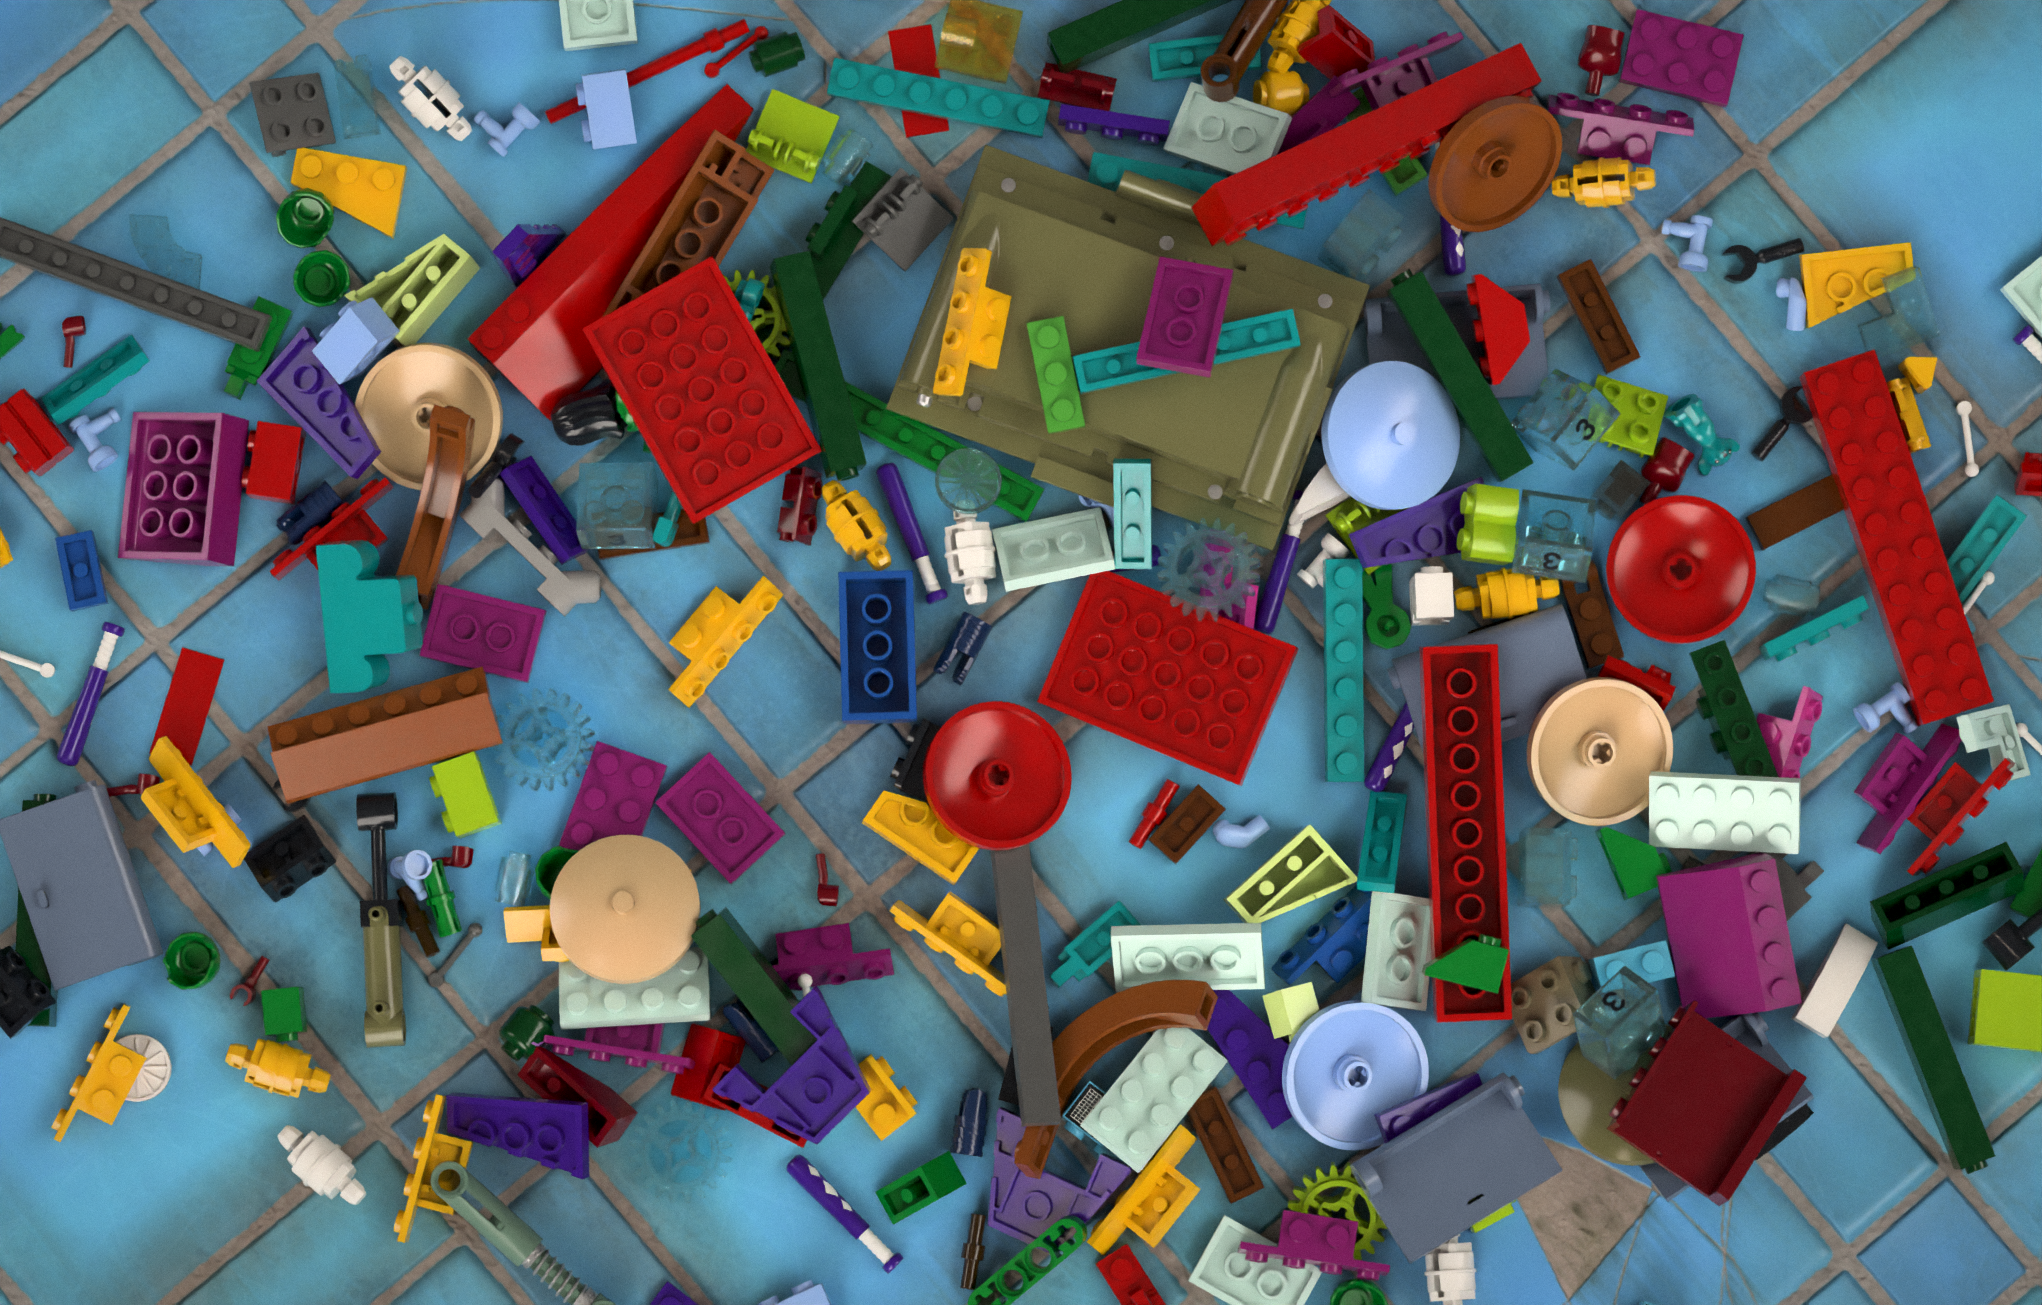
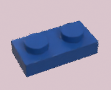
(81, 570)

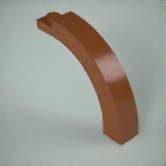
(439, 498)

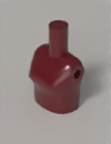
(1600, 55)
(1665, 469)

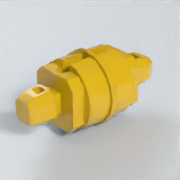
(1293, 28)
(1603, 182)
(856, 525)
(1505, 593)
(277, 1068)

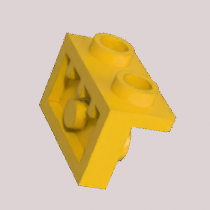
(885, 1105)

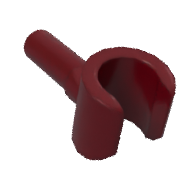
(72, 327)
(144, 781)
(460, 857)
(826, 893)
(251, 981)

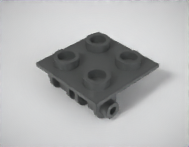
(292, 113)
(902, 219)

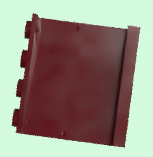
(1703, 1105)

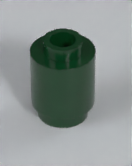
(776, 53)

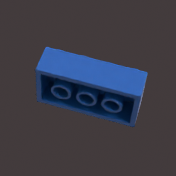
(877, 647)

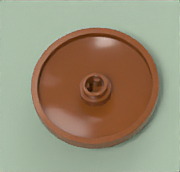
(1495, 163)

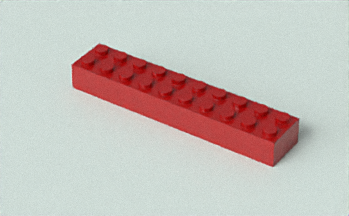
(1358, 148)
(1896, 537)
(1464, 817)

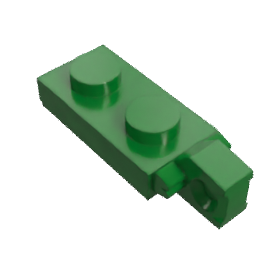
(248, 365)

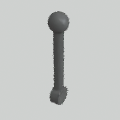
(436, 979)

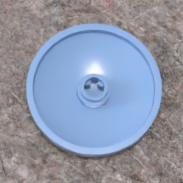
(1390, 435)
(1349, 1068)

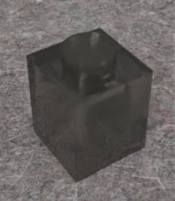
(1619, 491)

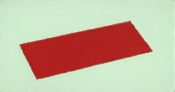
(915, 53)
(188, 701)

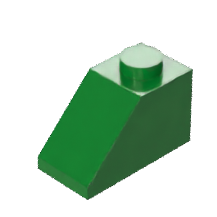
(1632, 862)
(1471, 963)
(921, 1187)

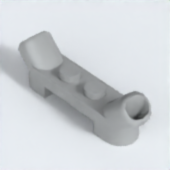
(560, 588)

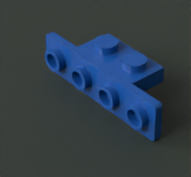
(1334, 942)

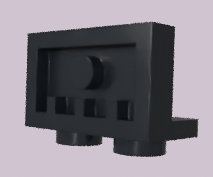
(909, 771)
(289, 859)
(20, 993)

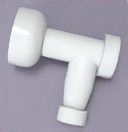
(1331, 550)

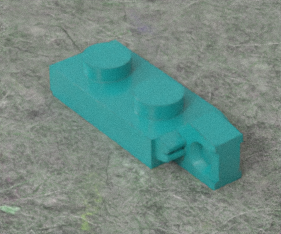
(1092, 946)

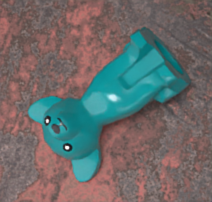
(1689, 415)

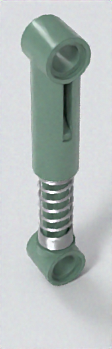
(513, 1236)

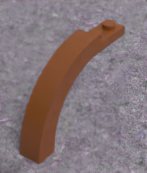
(1103, 1028)

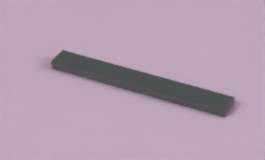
(133, 285)
(1025, 987)

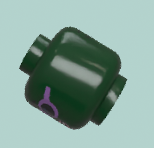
(525, 1031)

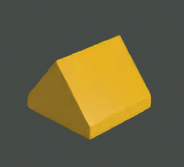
(1919, 371)

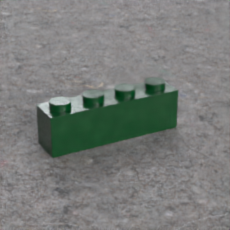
(1947, 895)

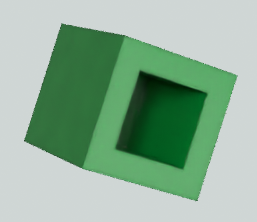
(284, 1013)

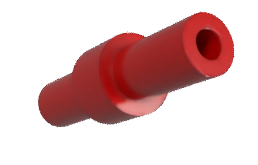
(1154, 814)

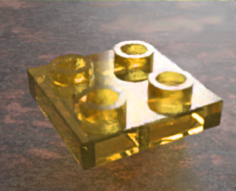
(979, 40)

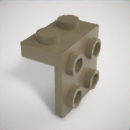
(1547, 999)

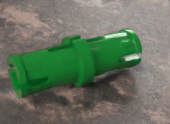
(441, 900)

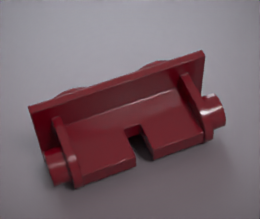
(1077, 88)
(804, 489)

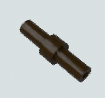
(418, 921)
(973, 1251)

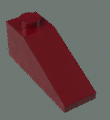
(560, 1080)

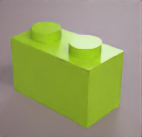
(465, 795)

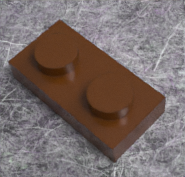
(1186, 824)

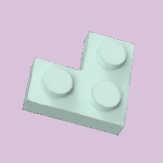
(1997, 732)

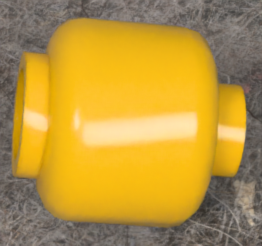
(1281, 91)

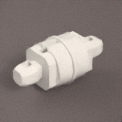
(439, 90)
(970, 556)
(321, 1165)
(1451, 1272)

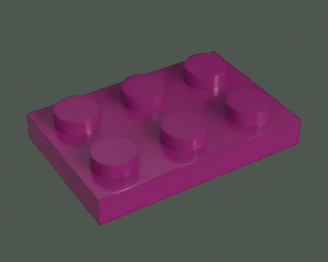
(1681, 58)
(1185, 317)
(483, 632)
(613, 797)
(720, 818)

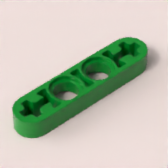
(1025, 1265)

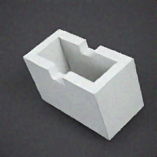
(1431, 597)

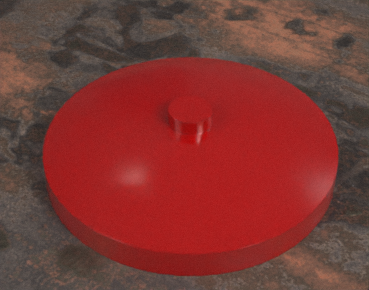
(1681, 569)
(997, 775)

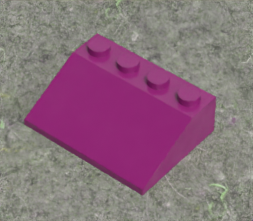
(183, 488)
(1729, 936)

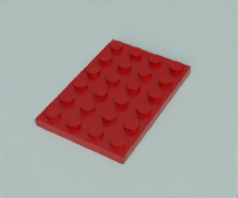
(701, 390)
(1166, 677)

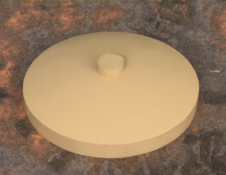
(400, 398)
(1596, 750)
(624, 909)

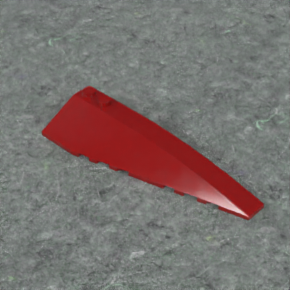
(537, 330)

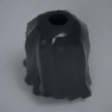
(588, 416)

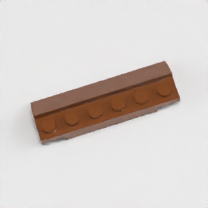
(700, 217)
(384, 735)

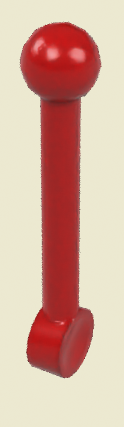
(712, 69)

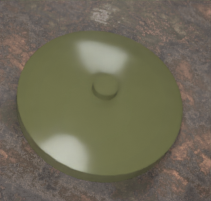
(1585, 1103)

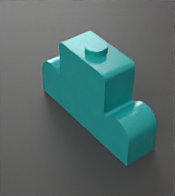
(364, 615)

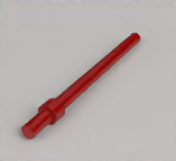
(712, 41)

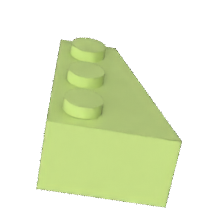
(420, 287)
(1291, 877)

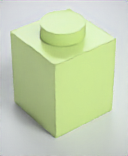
(1290, 1009)

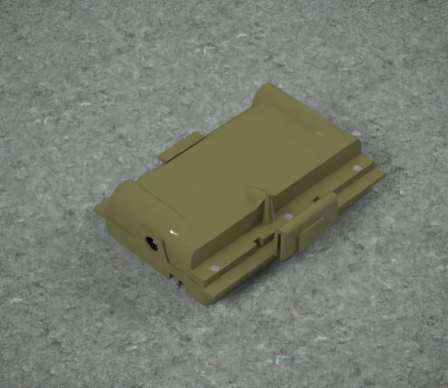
(1092, 255)

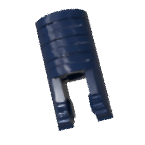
(309, 512)
(967, 639)
(750, 1030)
(970, 1124)

